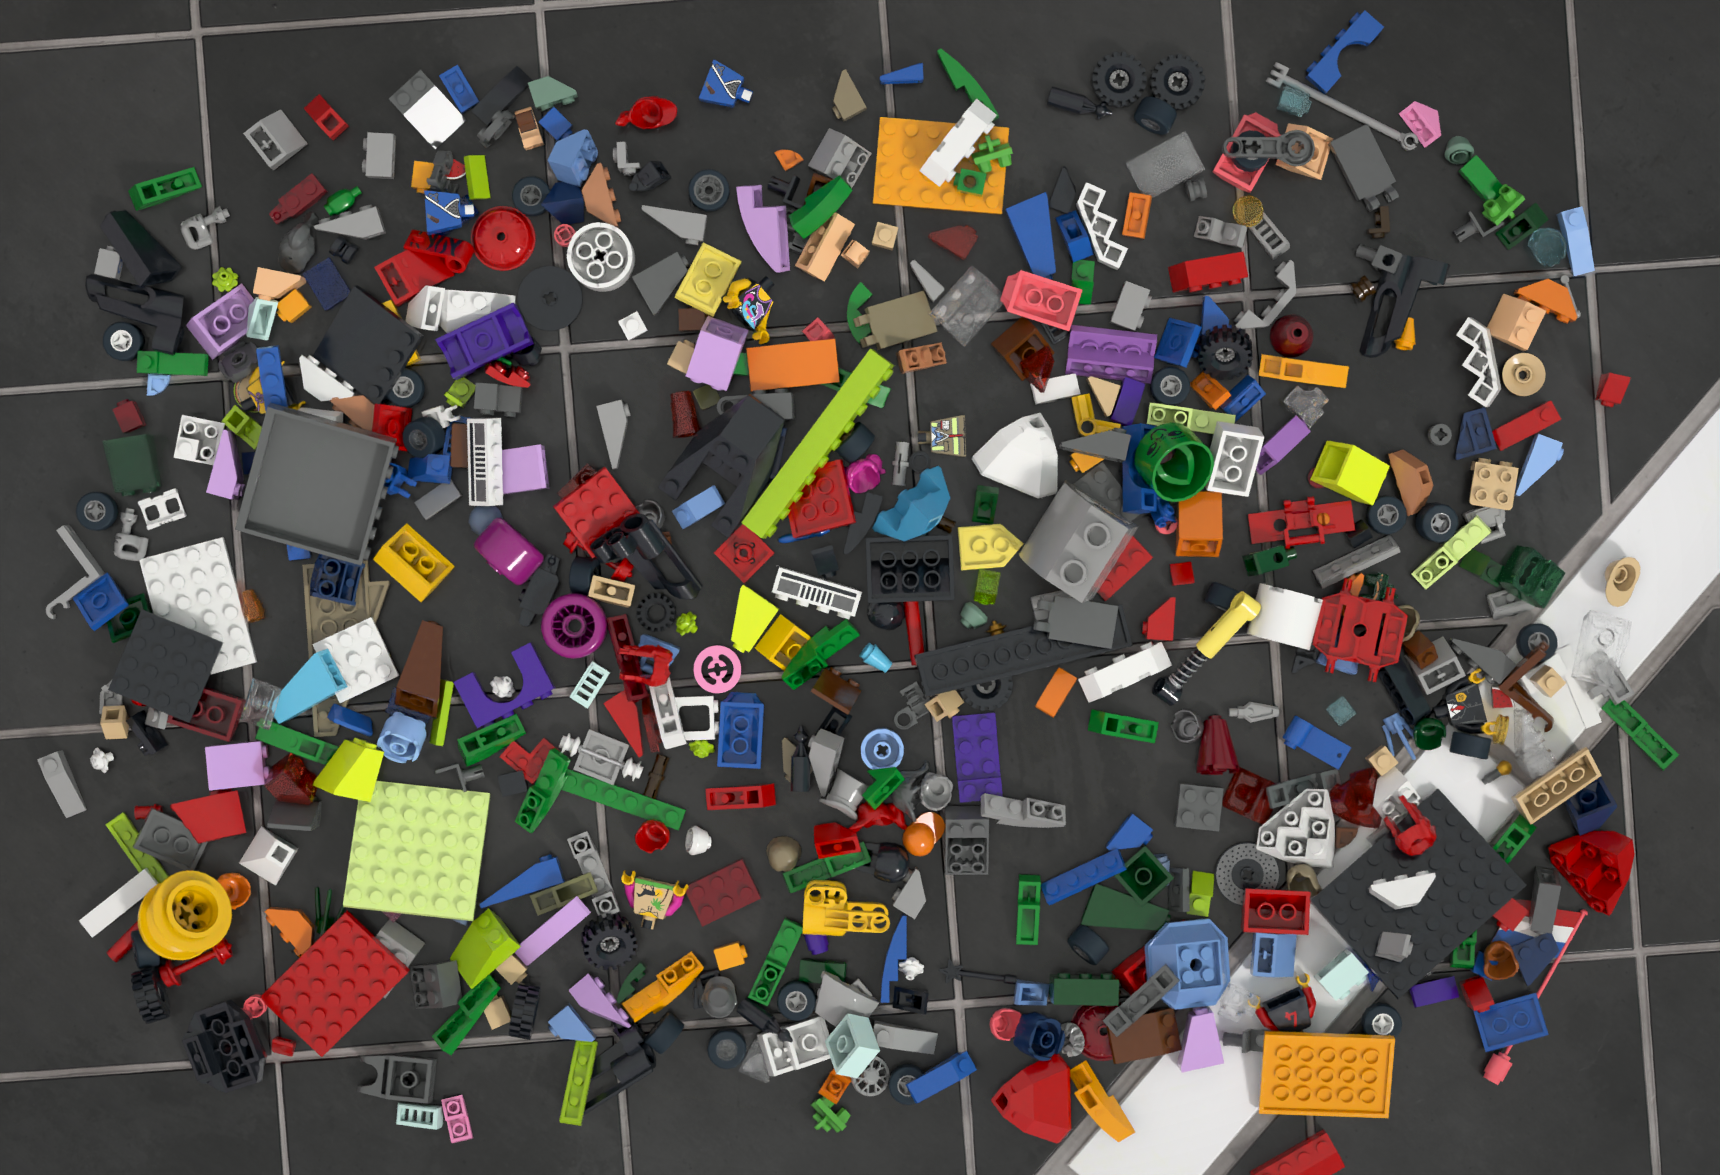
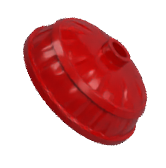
(518, 240)

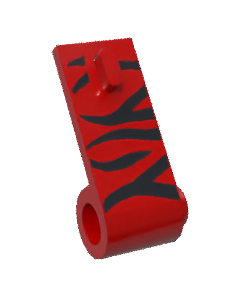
(455, 251)

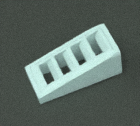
(601, 670)
(437, 1115)

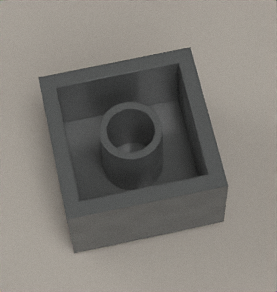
(1198, 806)

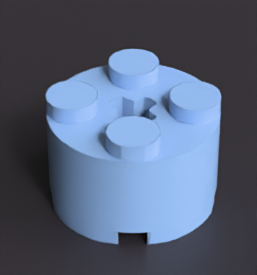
(402, 738)
(870, 747)

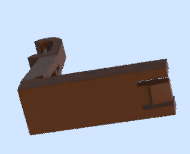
(1517, 693)

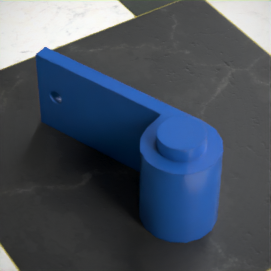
(1315, 742)

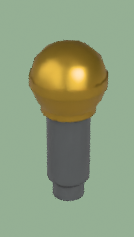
(1503, 768)

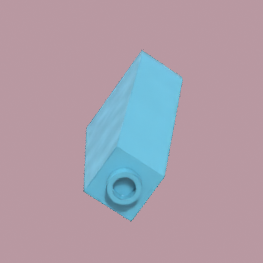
(310, 686)

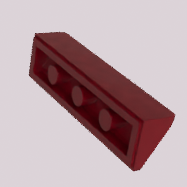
(621, 635)

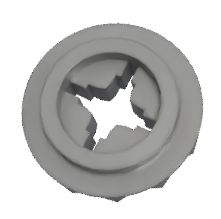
(1076, 1039)

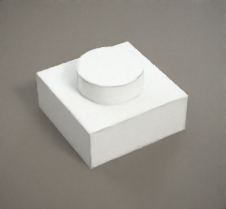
(632, 326)

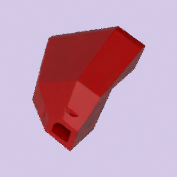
(1595, 866)
(1038, 1099)

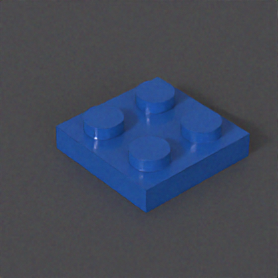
(100, 601)

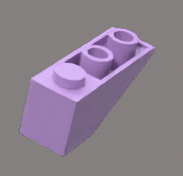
(594, 999)

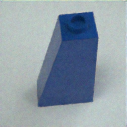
(1033, 232)

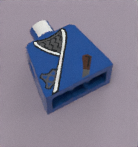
(724, 87)
(445, 211)

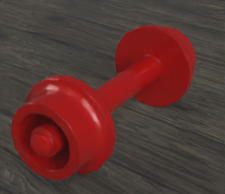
(622, 569)
(170, 973)

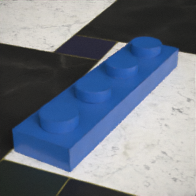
(1083, 876)

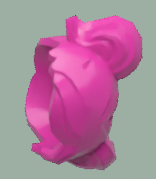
(864, 473)

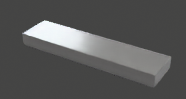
(1356, 561)

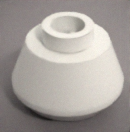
(697, 841)

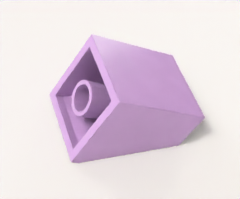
(716, 353)
(524, 469)
(236, 765)
(1200, 1041)

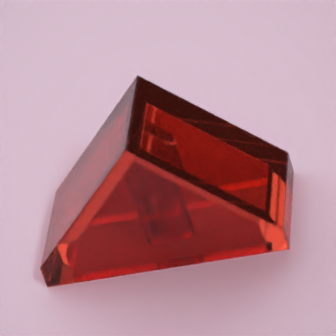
(1038, 368)

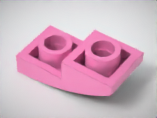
(457, 1119)

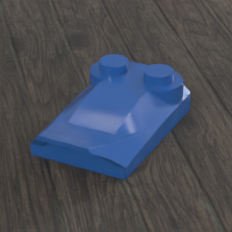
(740, 731)

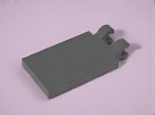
(1364, 167)
(1079, 622)

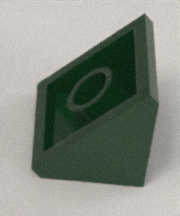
(123, 623)
(1144, 876)

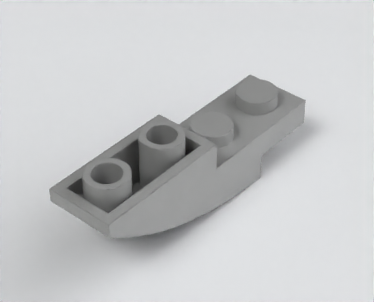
(1023, 813)

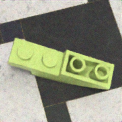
(1194, 419)
(1451, 552)

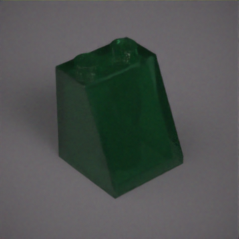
(133, 464)

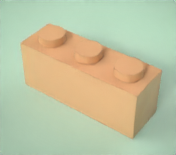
(825, 247)

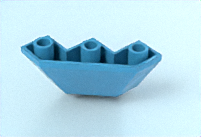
(917, 508)

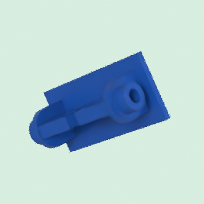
(1163, 514)

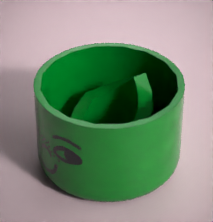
(1181, 475)

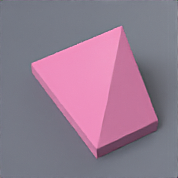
(1422, 122)

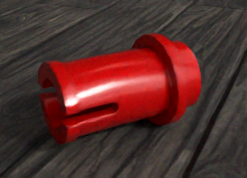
(141, 812)

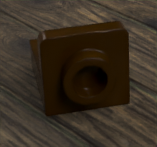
(1381, 219)

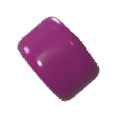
(508, 551)
(556, 627)

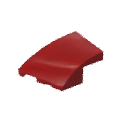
(212, 816)

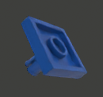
(1178, 342)

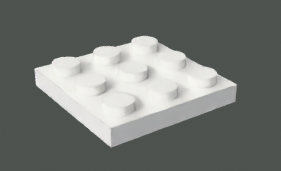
(360, 658)

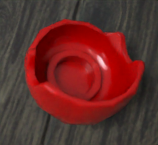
(652, 836)

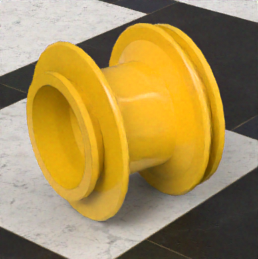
(176, 938)

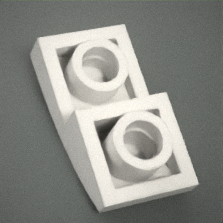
(1057, 388)
(1554, 662)

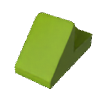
(1200, 893)

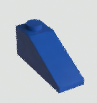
(941, 1076)

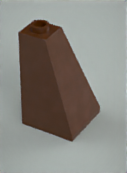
(420, 678)

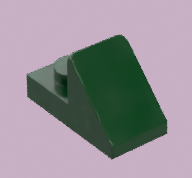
(985, 504)
(1481, 566)

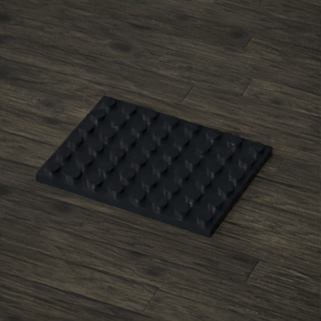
(1466, 892)

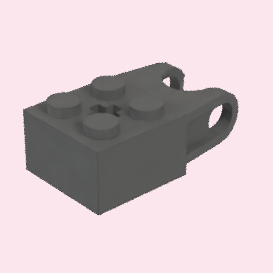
(781, 402)
(393, 1075)

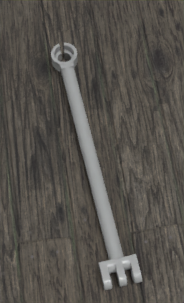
(1283, 78)

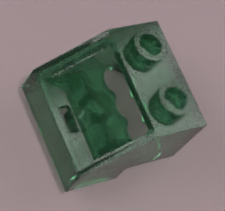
(1544, 576)

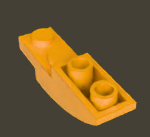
(1303, 371)
(665, 989)
(1099, 1106)

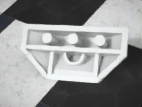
(467, 306)

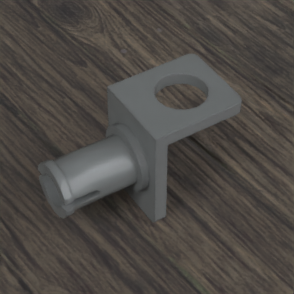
(1473, 227)
(1378, 257)
(464, 775)
(1246, 1040)

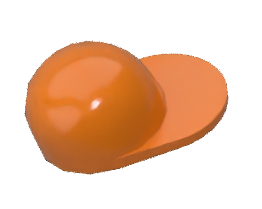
(923, 834)

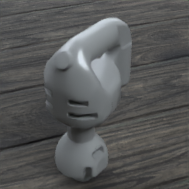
(200, 224)
(124, 538)

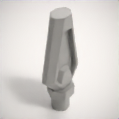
(1254, 711)

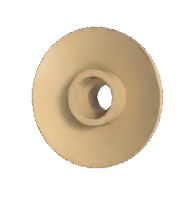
(1534, 374)

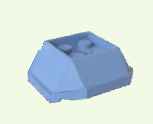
(1177, 946)

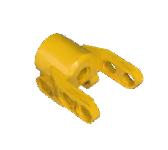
(835, 914)

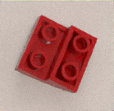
(514, 376)

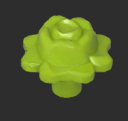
(225, 279)
(686, 623)
(701, 748)

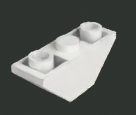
(322, 382)
(1402, 891)

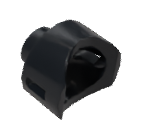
(528, 355)

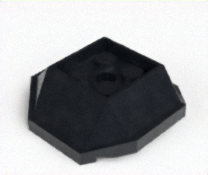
(225, 1047)

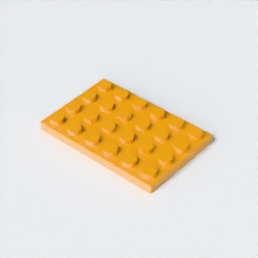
(903, 151)
(1326, 1074)

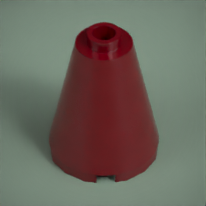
(1283, 338)
(1216, 749)

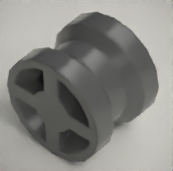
(1196, 189)
(1435, 434)

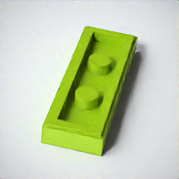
(440, 722)

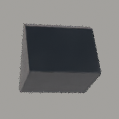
(1359, 535)

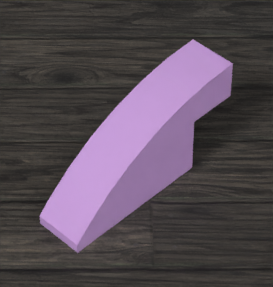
(765, 226)
(552, 930)

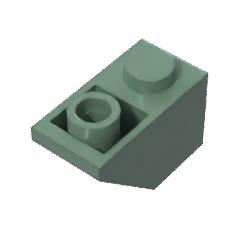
(549, 91)

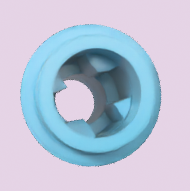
(875, 657)

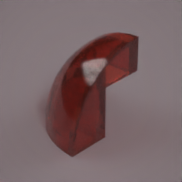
(1355, 799)

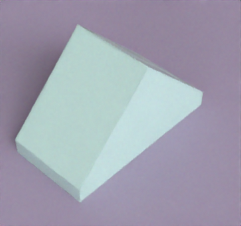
(261, 318)

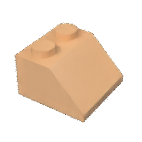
(1316, 165)
(275, 284)
(1515, 322)

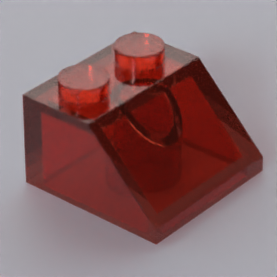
(1248, 796)

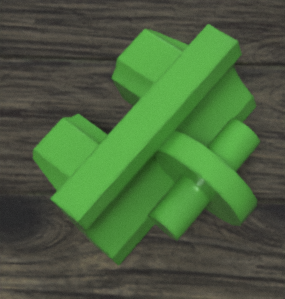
(983, 157)
(1503, 206)
(828, 1117)

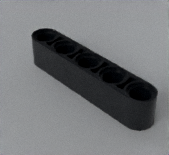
(1402, 688)

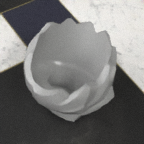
(935, 791)

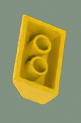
(413, 562)

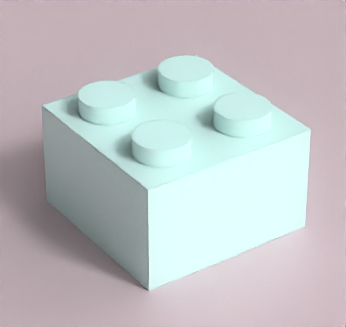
(1341, 975)
(852, 1045)

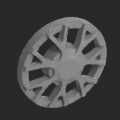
(871, 1076)

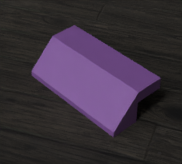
(1110, 353)

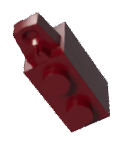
(298, 199)

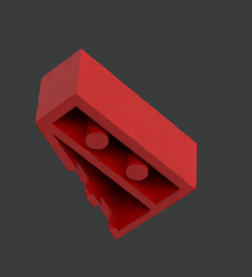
(1209, 272)

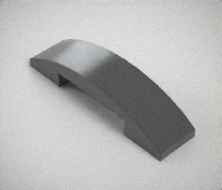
(1284, 792)
(1141, 1000)

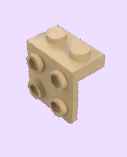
(1493, 484)

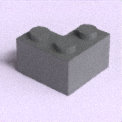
(498, 398)

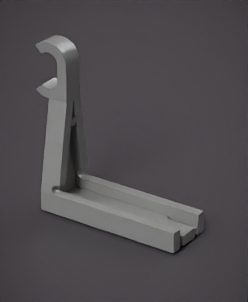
(85, 559)

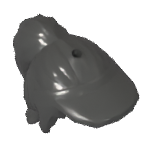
(298, 245)
(904, 795)

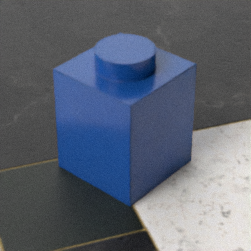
(556, 124)

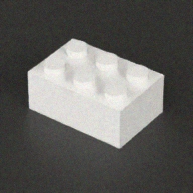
(1235, 458)

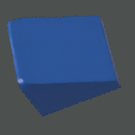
(1479, 965)

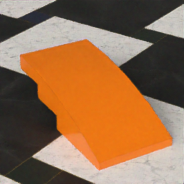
(792, 365)

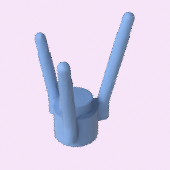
(1394, 724)

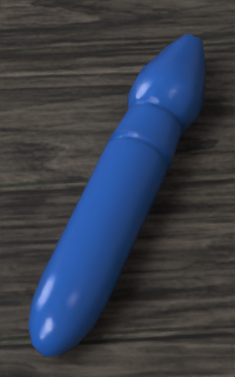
(789, 537)

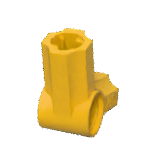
(1084, 412)

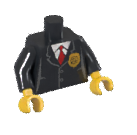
(1465, 706)

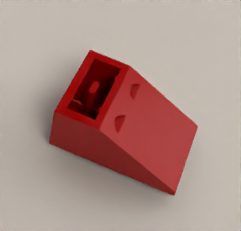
(410, 272)

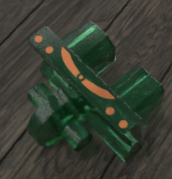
(1379, 582)

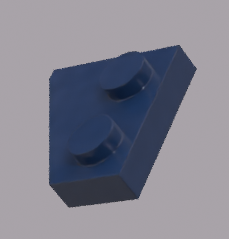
(1474, 434)
(1535, 955)

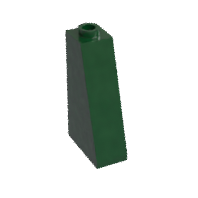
(1120, 910)

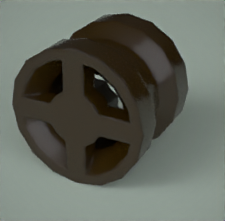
(1362, 288)

